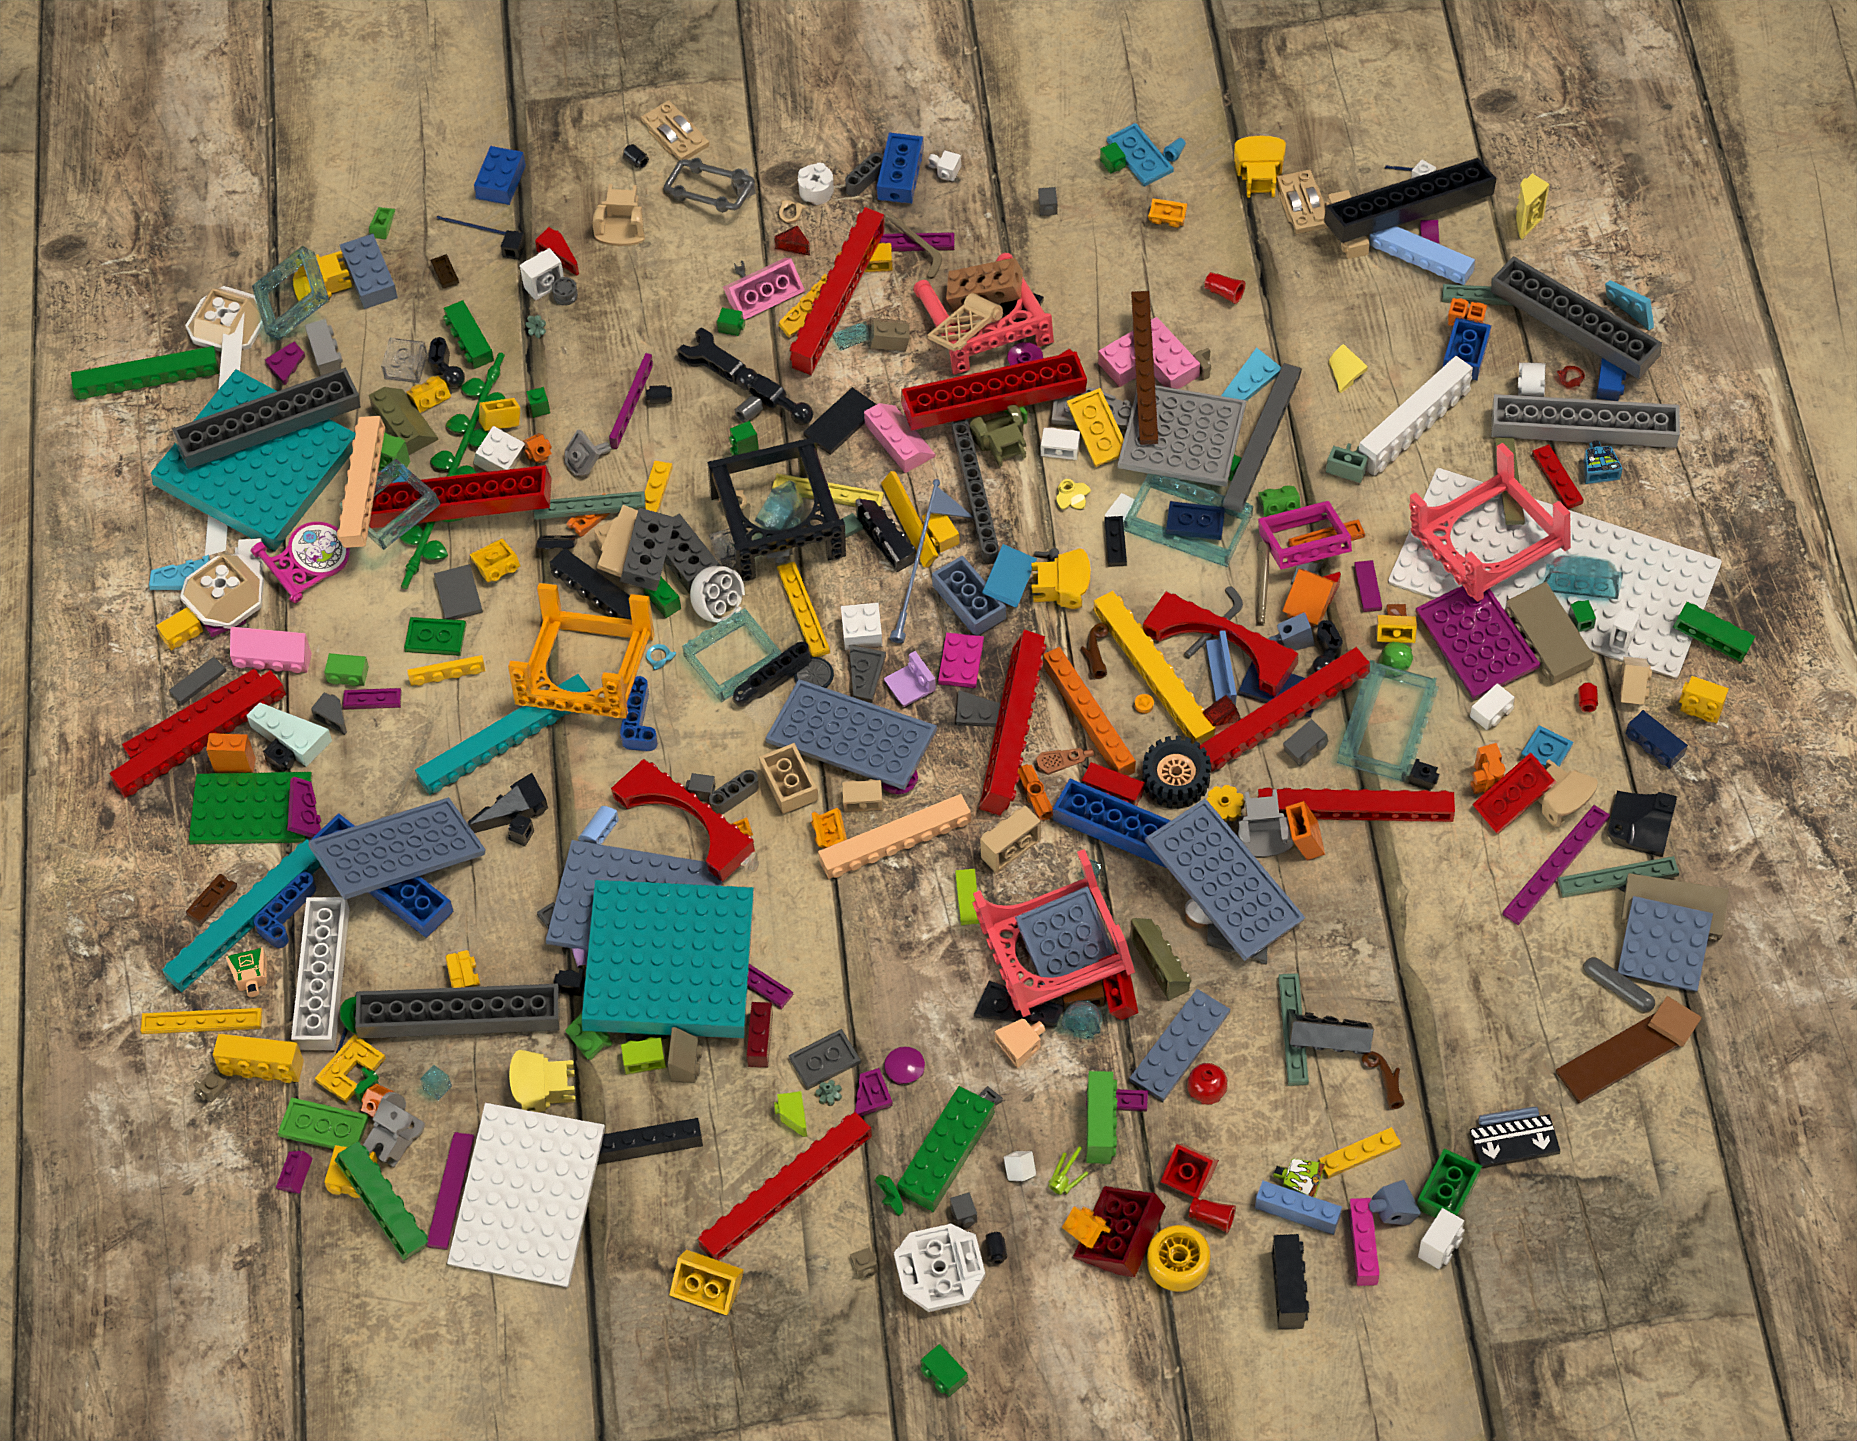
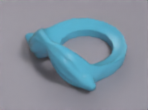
(658, 664)

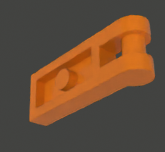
(588, 520)

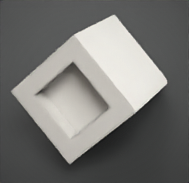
(1020, 1165)

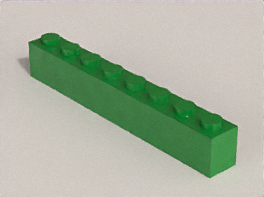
(144, 373)

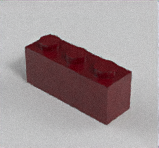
(759, 1034)

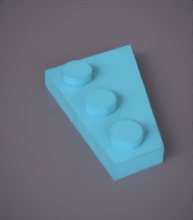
(1631, 302)
(173, 576)

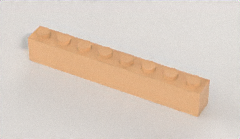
(361, 482)
(894, 836)

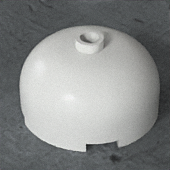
(714, 590)

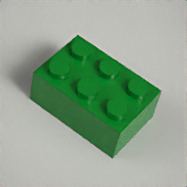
(1449, 1184)

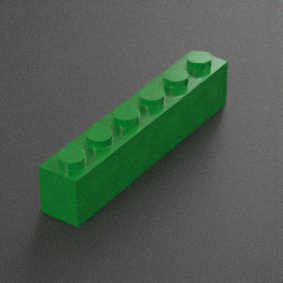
(381, 1200)

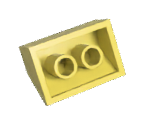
(1531, 204)

